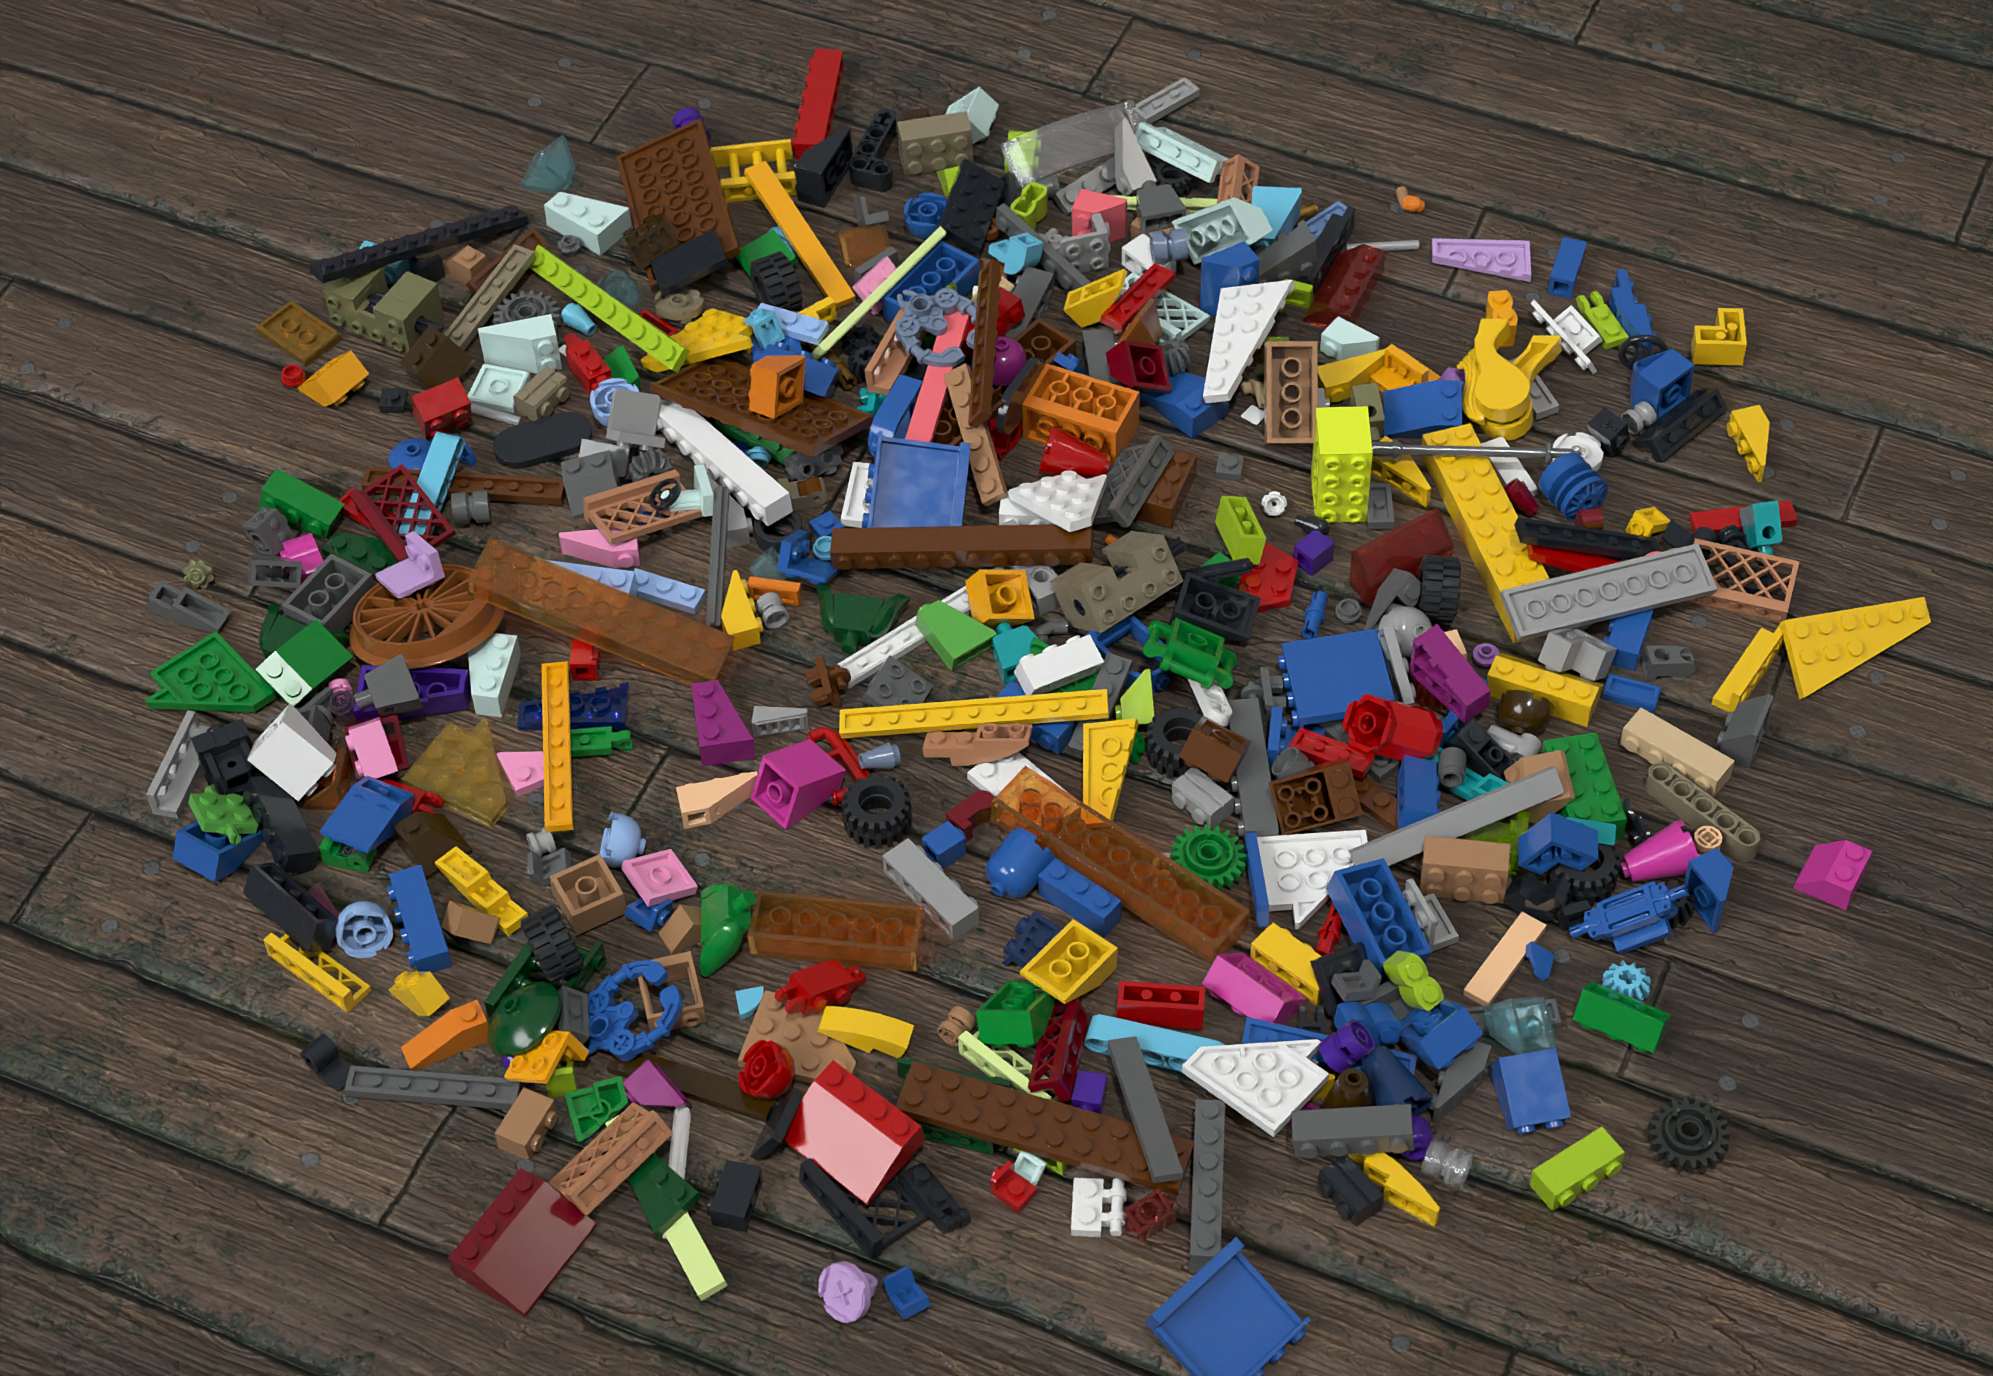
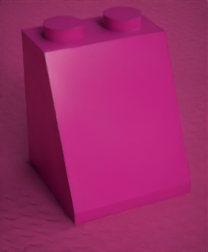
(795, 782)

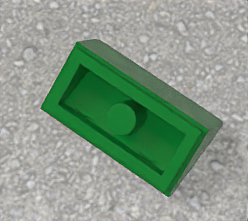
(622, 366)

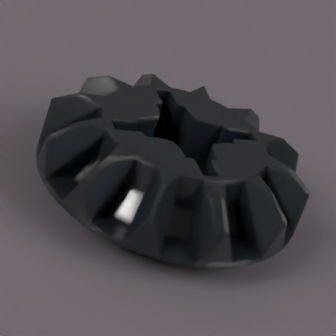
(849, 342)

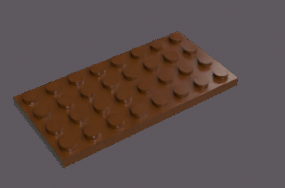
(681, 183)
(722, 389)

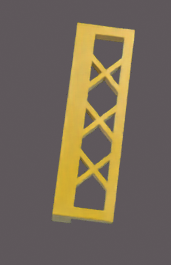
(1749, 669)
(316, 975)

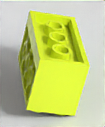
(1341, 463)

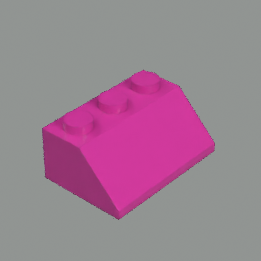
(1252, 989)

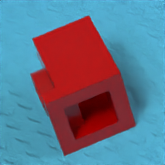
(584, 661)

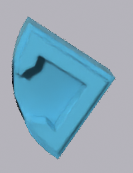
(748, 1001)

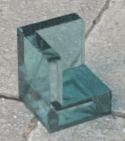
(766, 566)

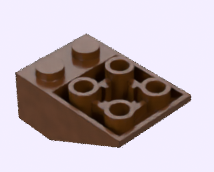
(1315, 796)

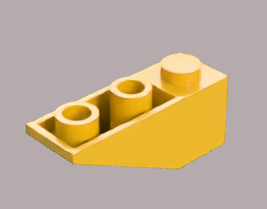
(1750, 431)
(739, 616)

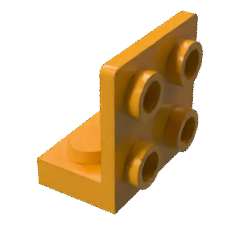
(540, 1061)

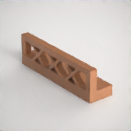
(1234, 178)
(888, 361)

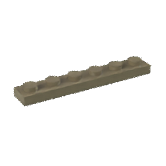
(490, 295)

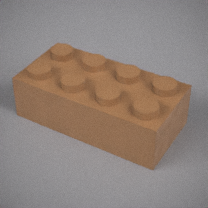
(1290, 392)

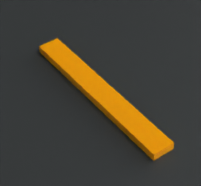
(799, 234)
(557, 747)

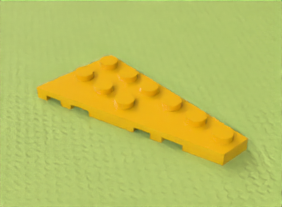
(1838, 641)

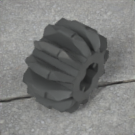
(1176, 356)
(649, 464)

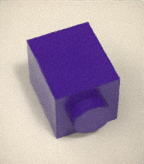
(1314, 552)
(1090, 1091)

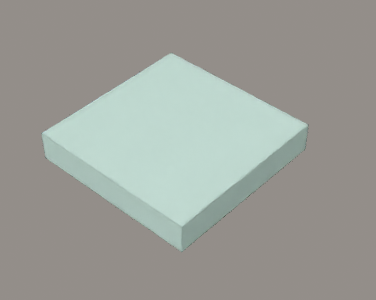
(497, 386)

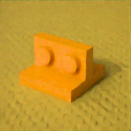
(1401, 371)

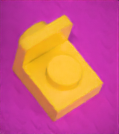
(1647, 521)

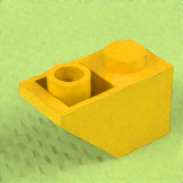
(419, 992)

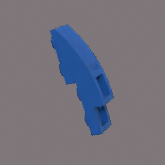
(1626, 309)

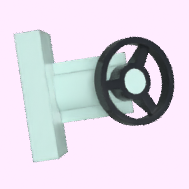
(680, 500)

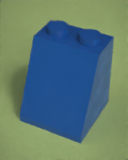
(1530, 1090)

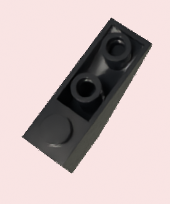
(1482, 751)

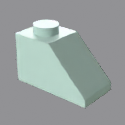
(1347, 340)

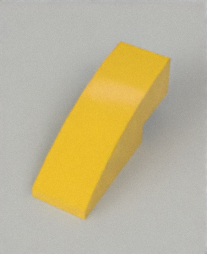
(866, 1030)

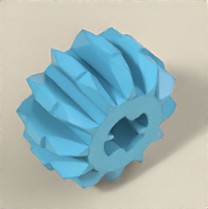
(1627, 980)

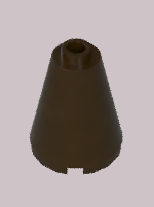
(1349, 1091)

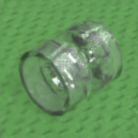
(1447, 1163)

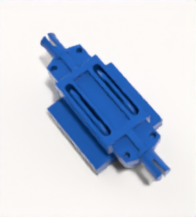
(1633, 916)

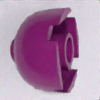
(1008, 360)

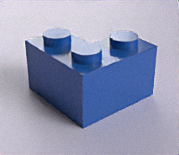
(1557, 841)

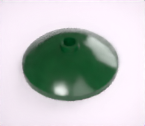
(524, 1018)

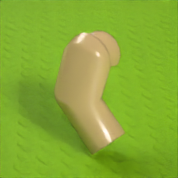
(1254, 388)

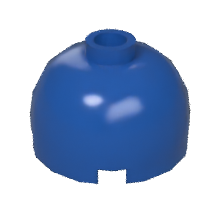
(924, 214)

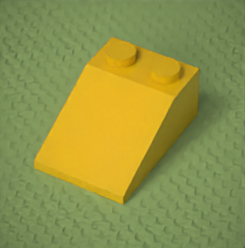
(1072, 963)

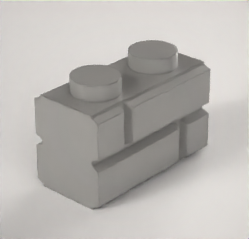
(1202, 798)

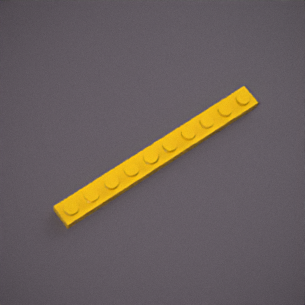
(971, 713)

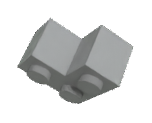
(1577, 651)

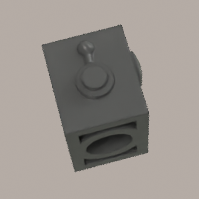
(268, 530)

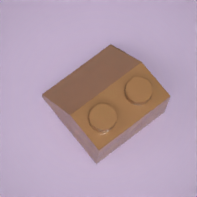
(1532, 764)

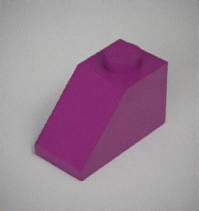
(654, 1088)

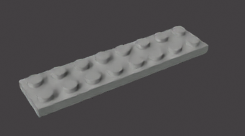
(1608, 592)

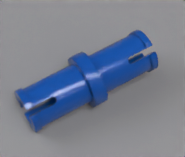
(1314, 615)

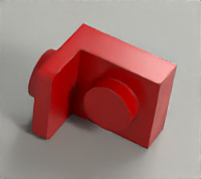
(1012, 1187)

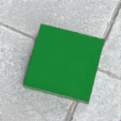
(761, 247)

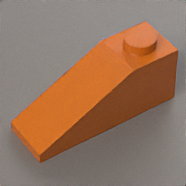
(449, 1035)

